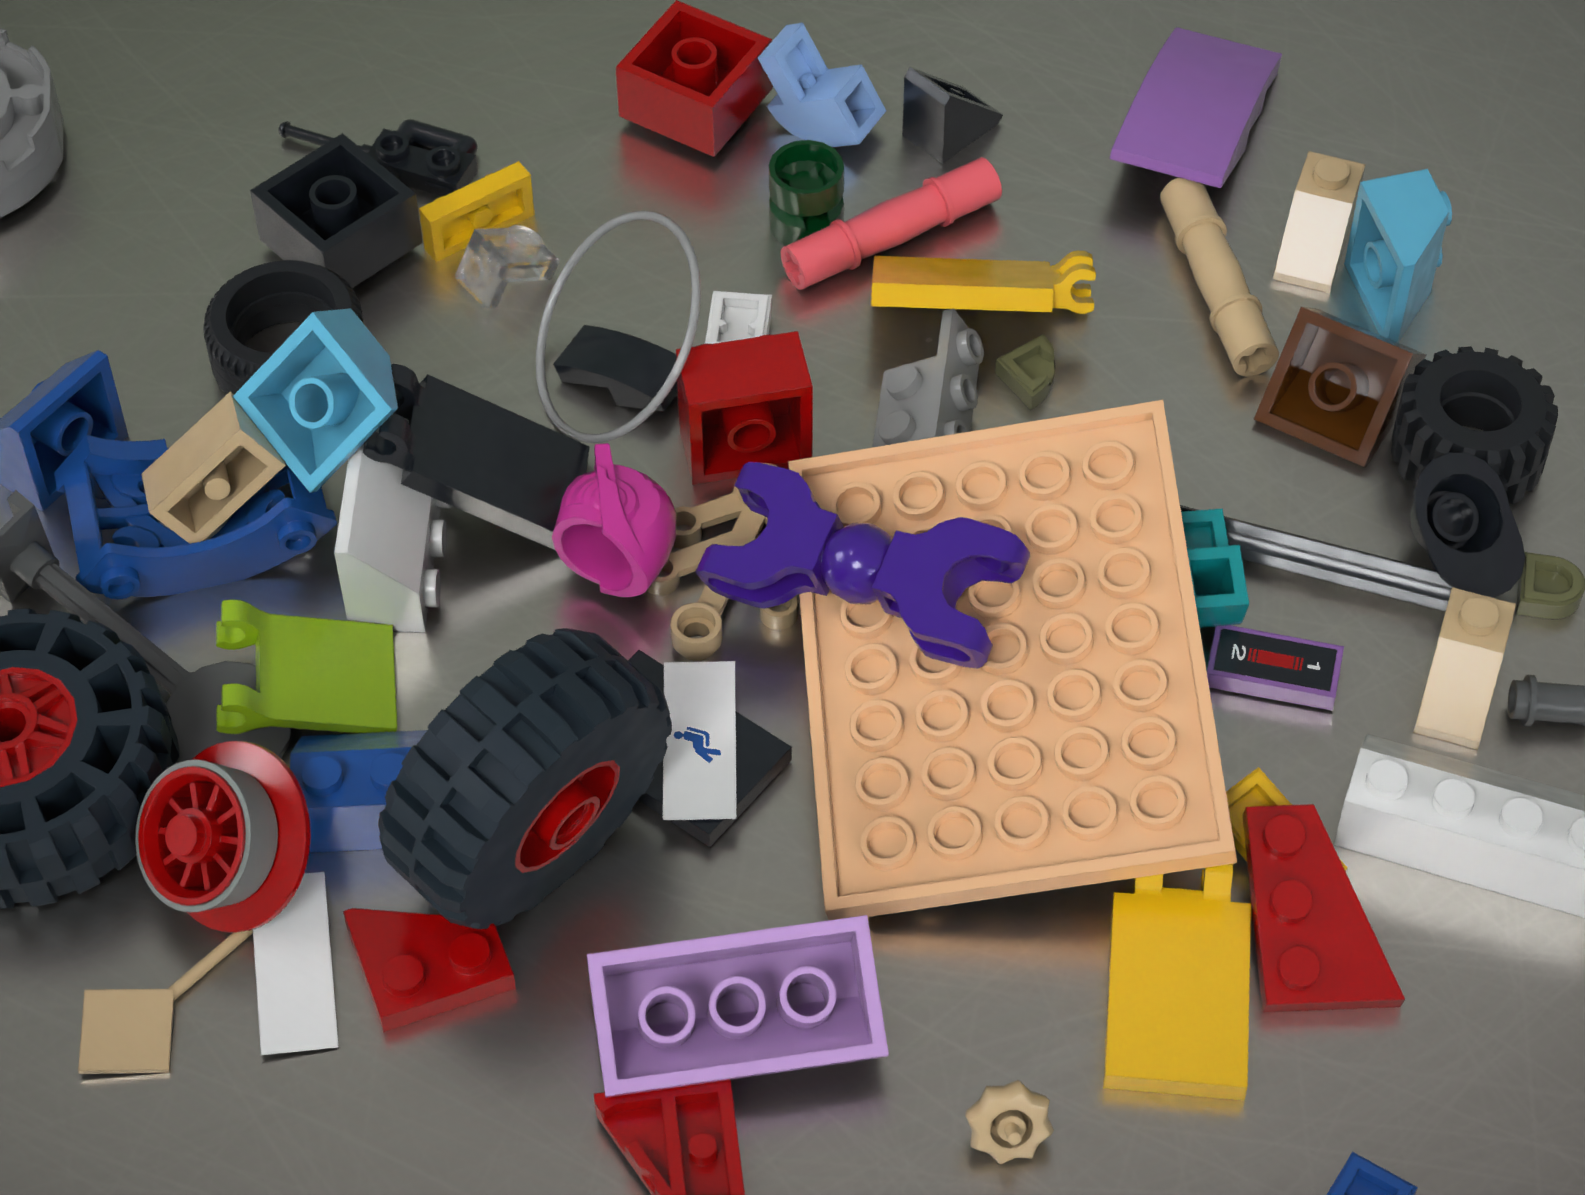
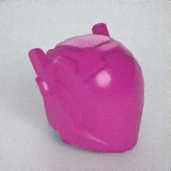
(615, 527)

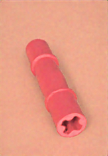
(891, 223)

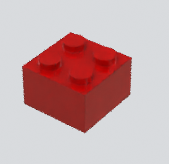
(693, 78)
(745, 405)

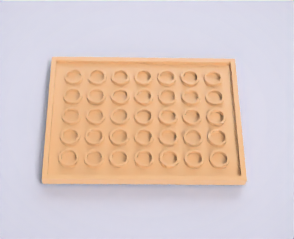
(1085, 729)

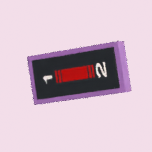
(1274, 666)

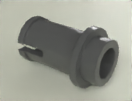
(1546, 702)

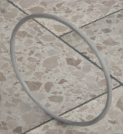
(683, 354)

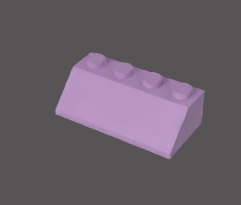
(736, 1006)

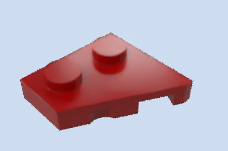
(425, 963)
(678, 1138)

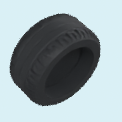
(263, 298)

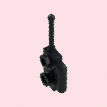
(437, 171)

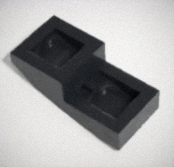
(622, 362)

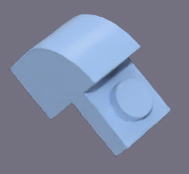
(816, 101)

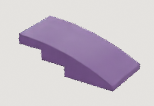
(1196, 107)

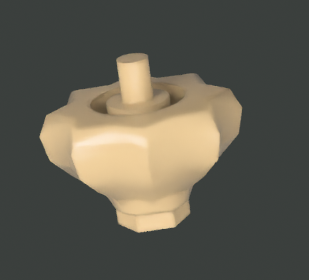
(1009, 1121)

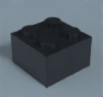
(338, 212)

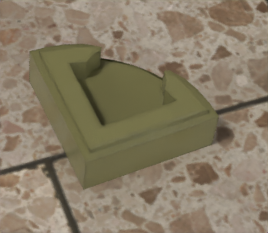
(1029, 371)

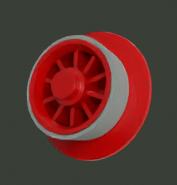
(225, 836)

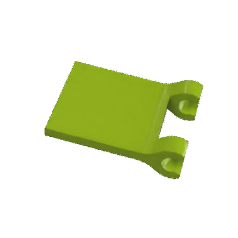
(308, 673)

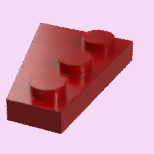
(1307, 919)

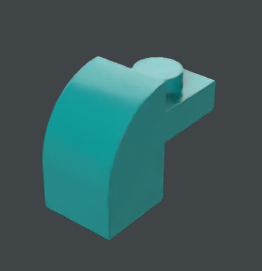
(1215, 569)

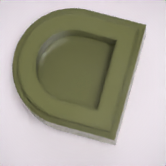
(1549, 587)

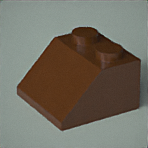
(1337, 385)

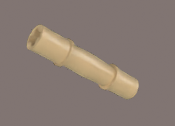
(1219, 277)

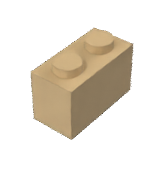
(210, 472)

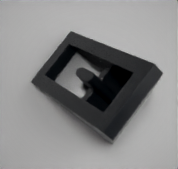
(943, 115)

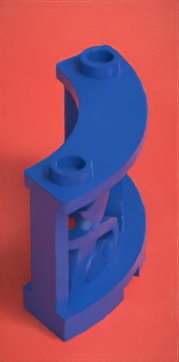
(154, 559)

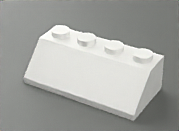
(388, 547)
(1467, 824)

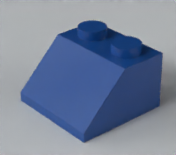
(53, 421)
(347, 784)

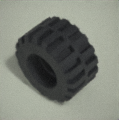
(1482, 394)

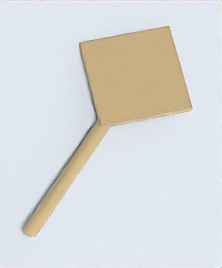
(134, 1026)

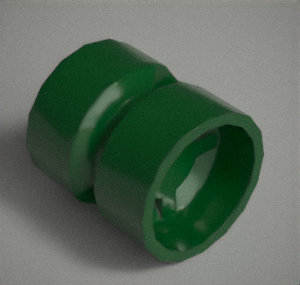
(804, 189)

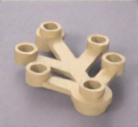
(704, 616)

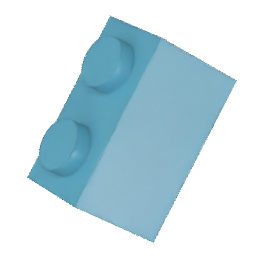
(1397, 247)
(321, 394)

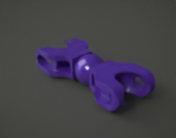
(863, 564)

